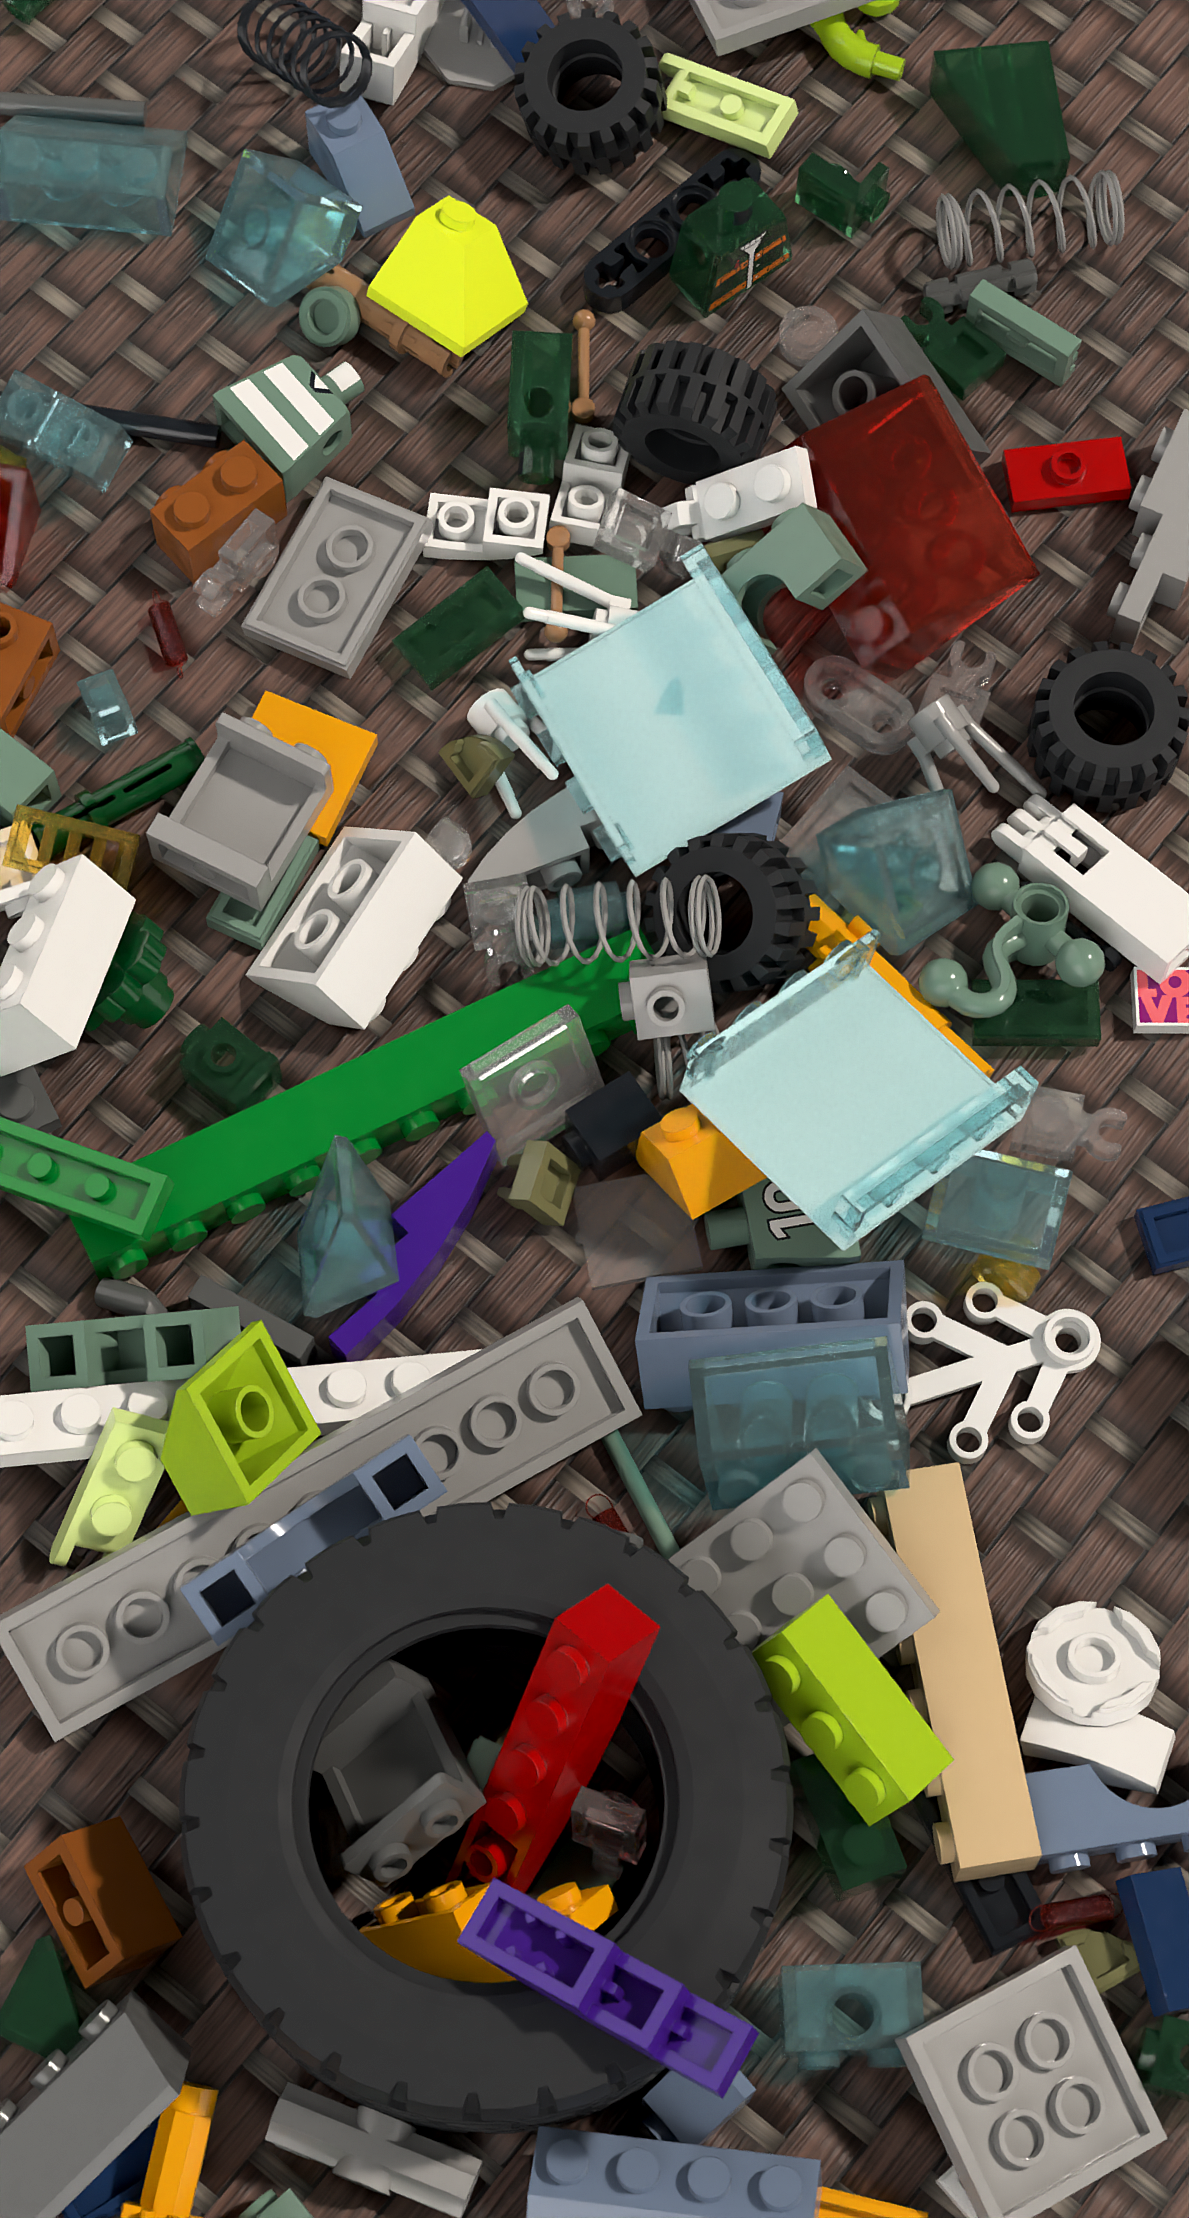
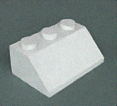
(356, 925)
(58, 960)

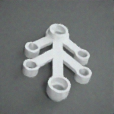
(996, 1364)

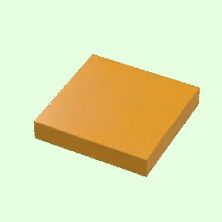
(341, 743)

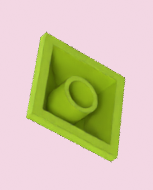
(236, 1425)

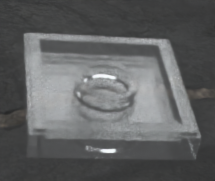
(531, 1081)

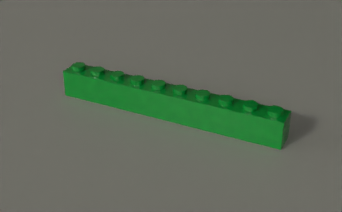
(372, 1100)

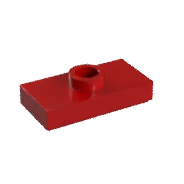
(1066, 474)

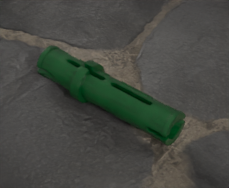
(129, 791)

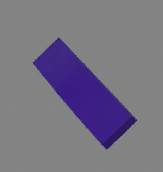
(427, 1232)
(608, 1987)

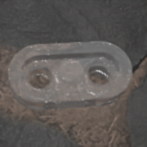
(862, 705)

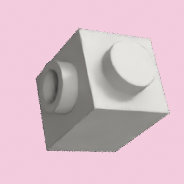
(668, 996)

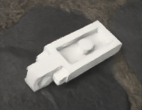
(744, 497)

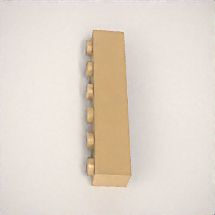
(960, 1680)

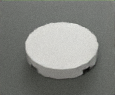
(1092, 1664)

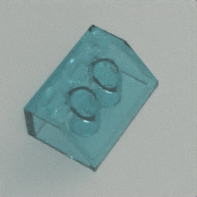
(90, 174)
(778, 1405)

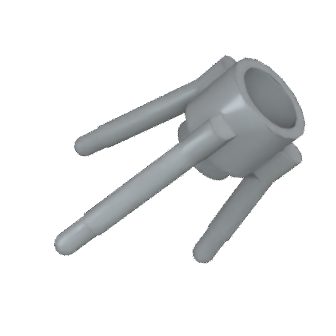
(947, 729)

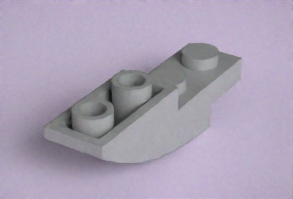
(1163, 536)
(545, 845)

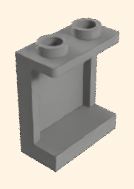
(244, 811)

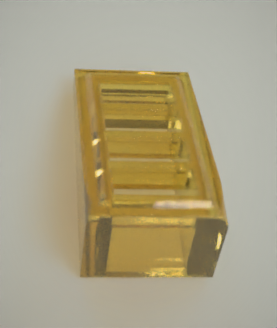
(21, 830)

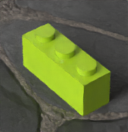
(850, 1711)

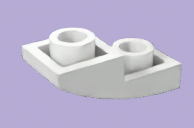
(591, 473)
(487, 527)
(1121, 1754)

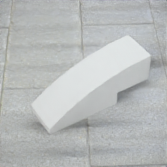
(396, 39)

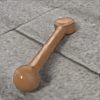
(583, 407)
(557, 541)

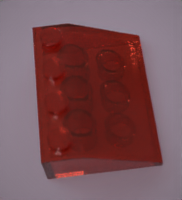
(919, 522)

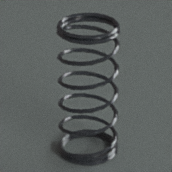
(277, 66)

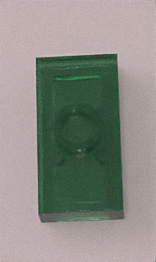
(459, 628)
(1042, 1016)

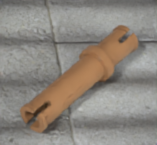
(400, 334)

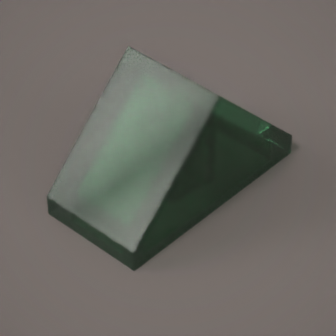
(41, 2004)

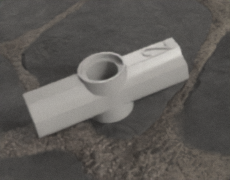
(373, 2150)

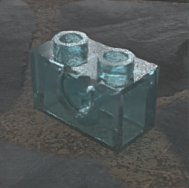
(61, 431)
(806, 2005)

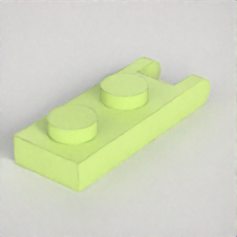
(726, 106)
(113, 1486)

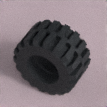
(580, 50)
(693, 411)
(1115, 683)
(777, 900)

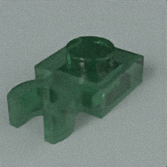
(957, 352)

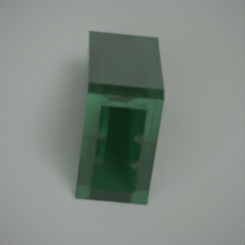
(1005, 111)

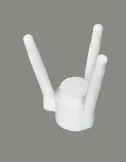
(617, 609)
(503, 719)

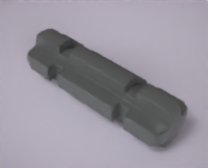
(1018, 278)

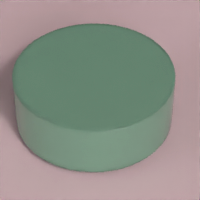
(329, 316)

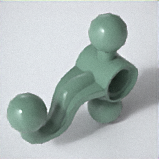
(1031, 936)

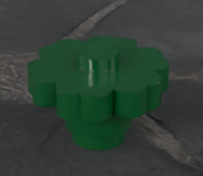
(134, 984)

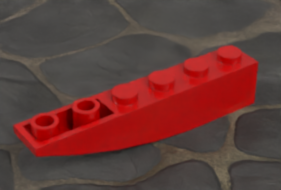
(556, 1738)

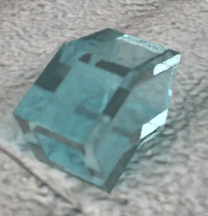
(107, 707)

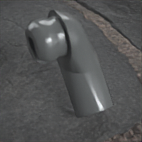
(127, 1298)

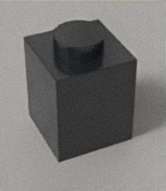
(607, 1126)

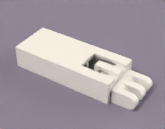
(1120, 894)

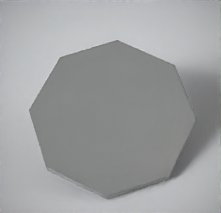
(464, 51)

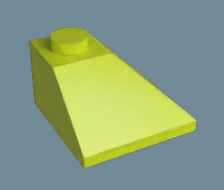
(451, 278)

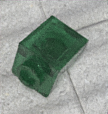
(838, 198)

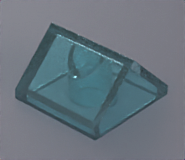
(1000, 1208)
(345, 1234)

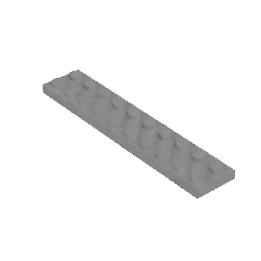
(476, 1423)

